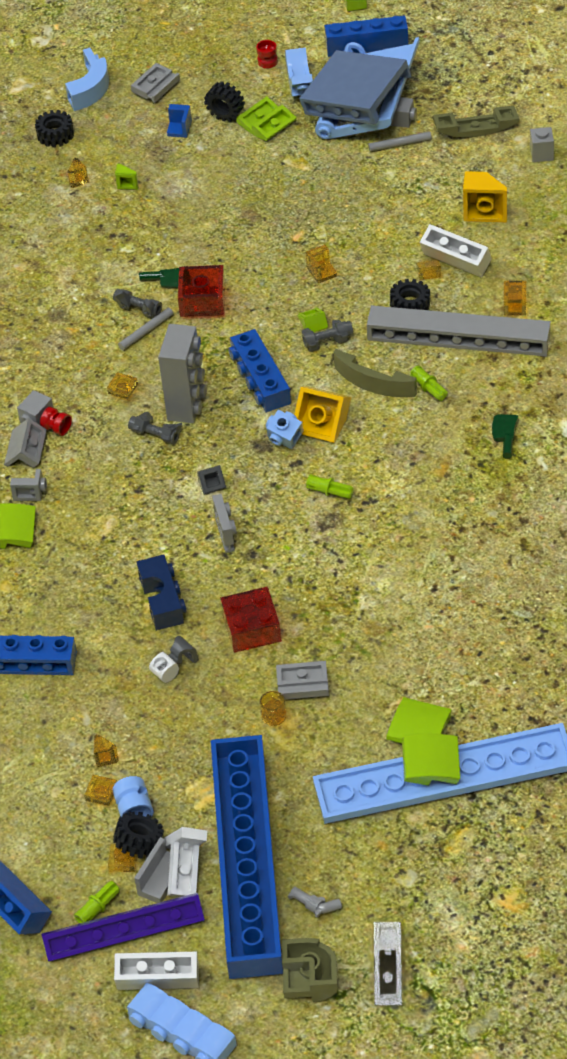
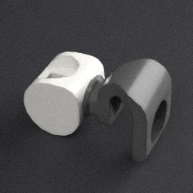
(166, 666)

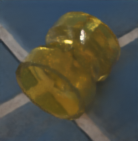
(273, 708)

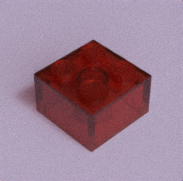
(201, 291)
(250, 619)

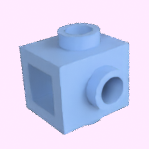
(284, 429)

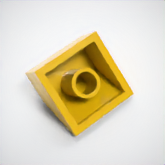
(484, 198)
(322, 412)

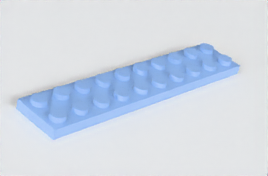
(482, 766)

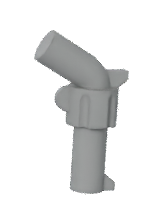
(313, 903)

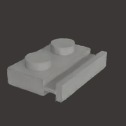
(155, 82)
(225, 526)
(302, 680)

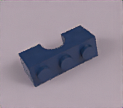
(164, 607)

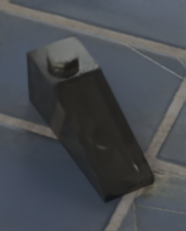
(387, 963)

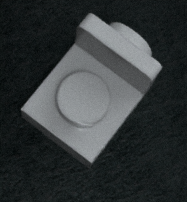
(28, 488)

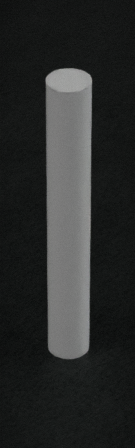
(400, 141)
(146, 328)

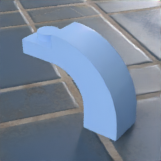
(297, 71)
(92, 86)

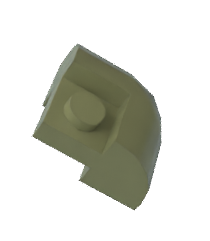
(308, 969)

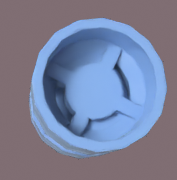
(132, 796)

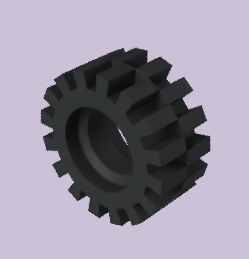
(215, 100)
(48, 135)
(410, 289)
(137, 834)

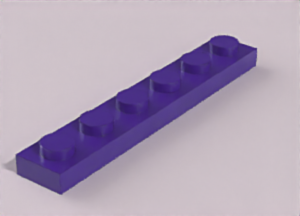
(122, 927)

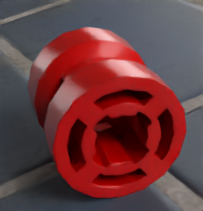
(267, 54)
(58, 422)

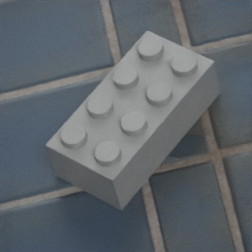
(182, 373)

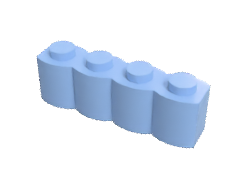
(178, 1024)

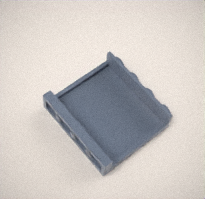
(352, 86)

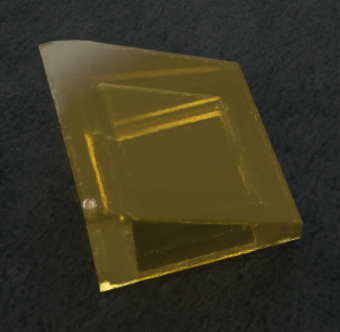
(428, 269)

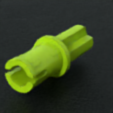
(428, 383)
(329, 486)
(97, 903)

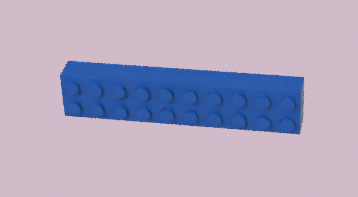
(246, 858)

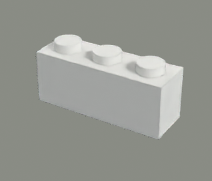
(455, 250)
(160, 969)

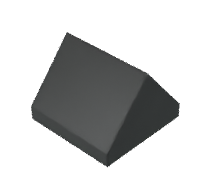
(211, 479)

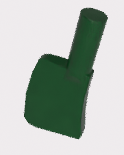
(168, 277)
(504, 431)

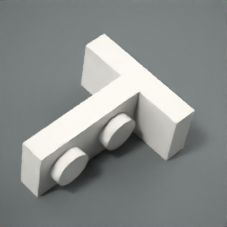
(184, 860)

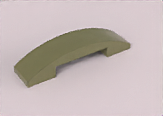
(478, 125)
(396, 386)

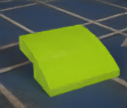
(265, 119)
(16, 524)
(417, 718)
(431, 758)

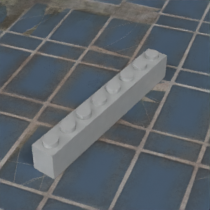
(458, 330)

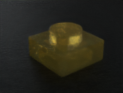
(122, 385)
(100, 790)
(121, 862)

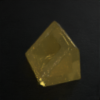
(77, 173)
(104, 751)

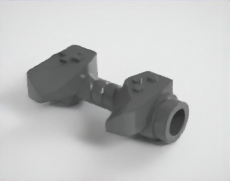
(126, 299)
(339, 332)
(142, 424)

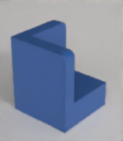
(180, 120)

